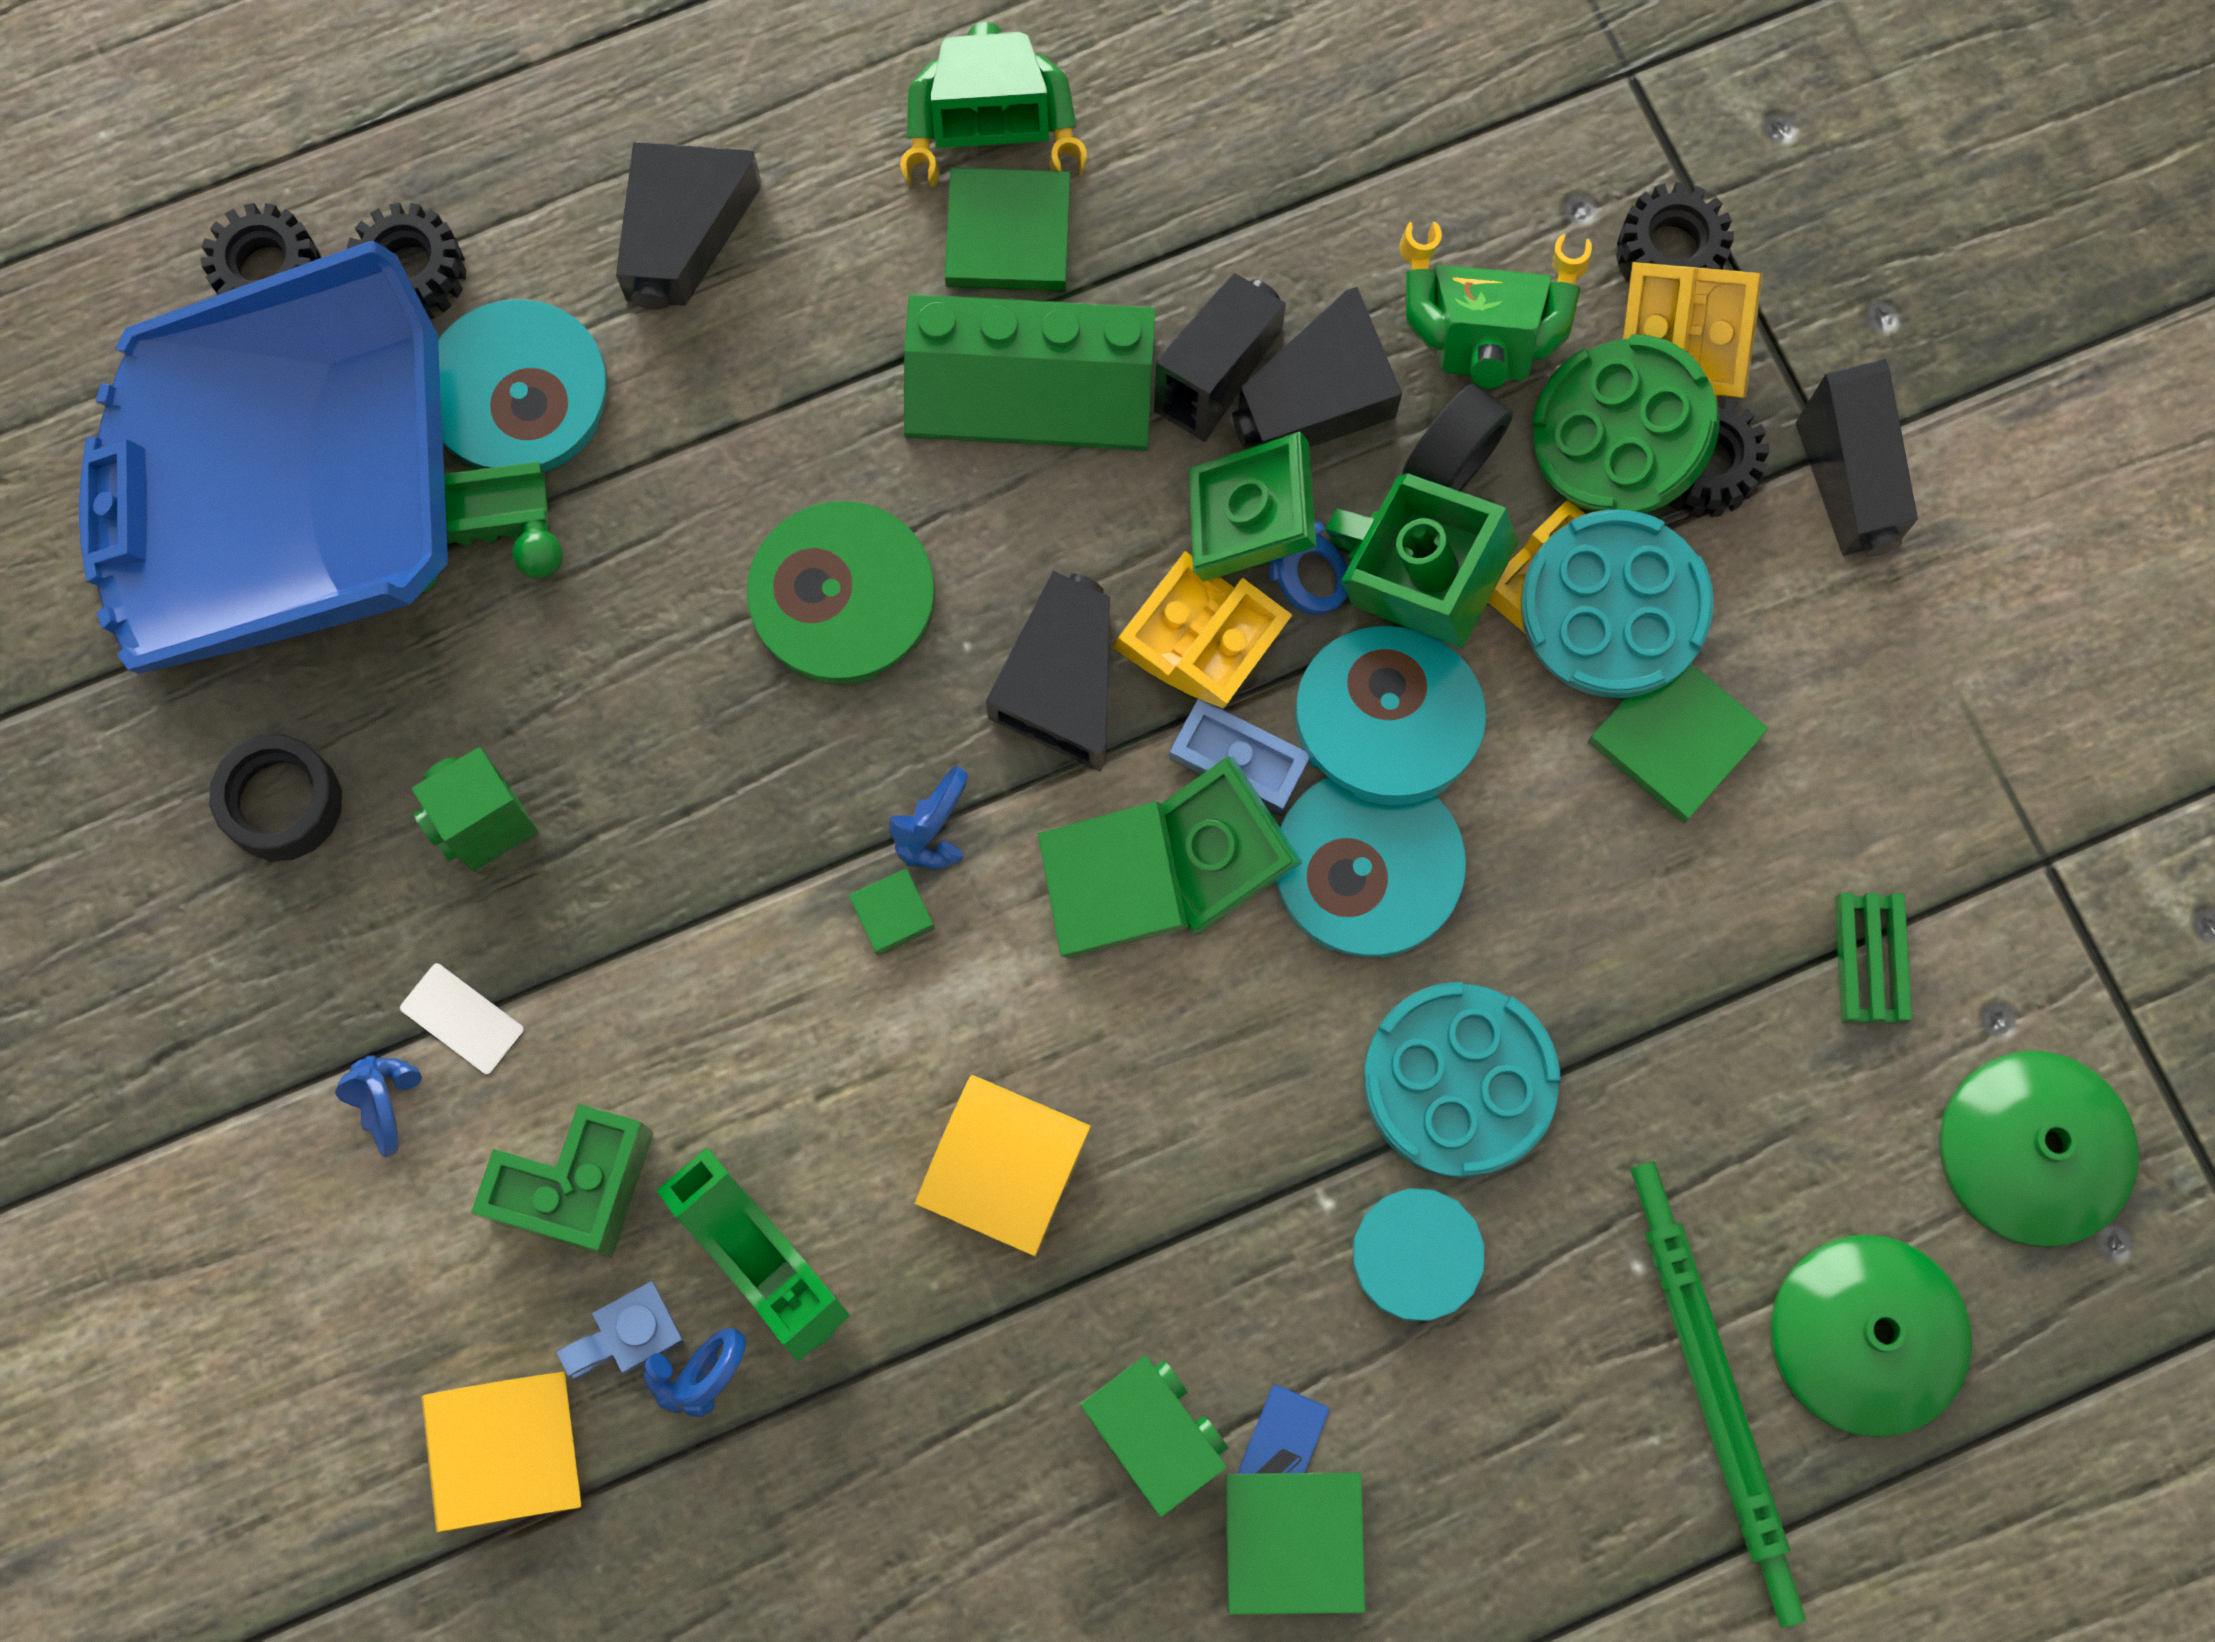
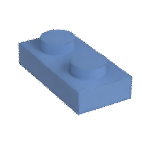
(1265, 759)

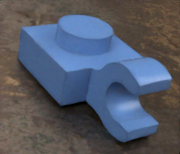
(629, 1332)

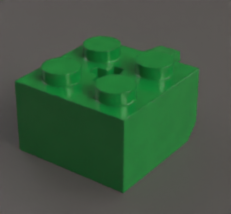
(1425, 557)

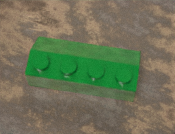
(1028, 372)

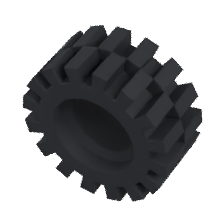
(1678, 211)
(422, 231)
(248, 235)
(1745, 471)

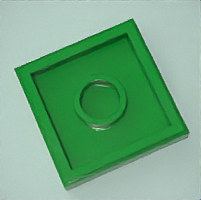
(1007, 228)
(1251, 507)
(1679, 740)
(1223, 844)
(1112, 880)
(1294, 1543)

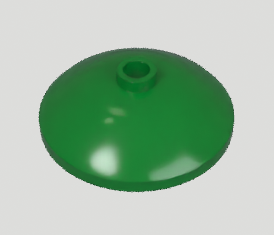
(1999, 1155)
(1829, 1346)

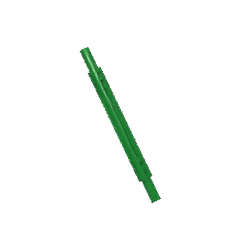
(1718, 1395)

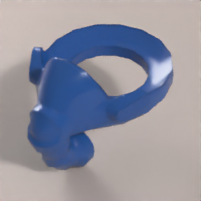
(1286, 574)
(915, 832)
(367, 1090)
(694, 1390)

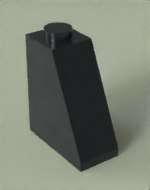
(679, 217)
(1217, 354)
(1322, 381)
(1860, 458)
(1059, 672)

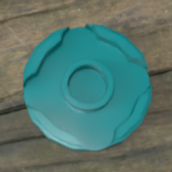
(1418, 1255)

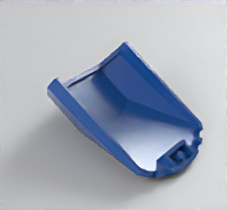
(267, 463)

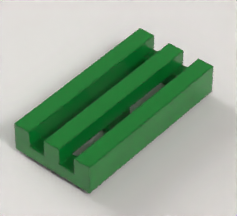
(1897, 957)

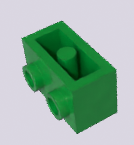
(471, 810)
(1154, 1433)

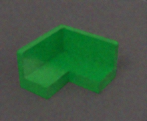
(582, 1197)

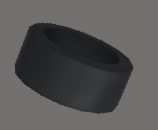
(1460, 439)
(242, 764)

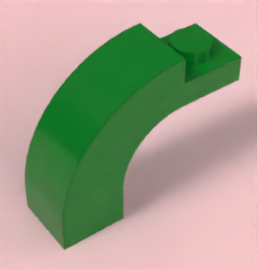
(754, 1254)

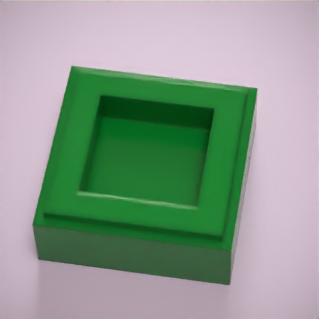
(891, 912)

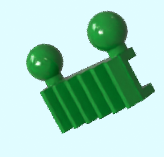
(504, 503)

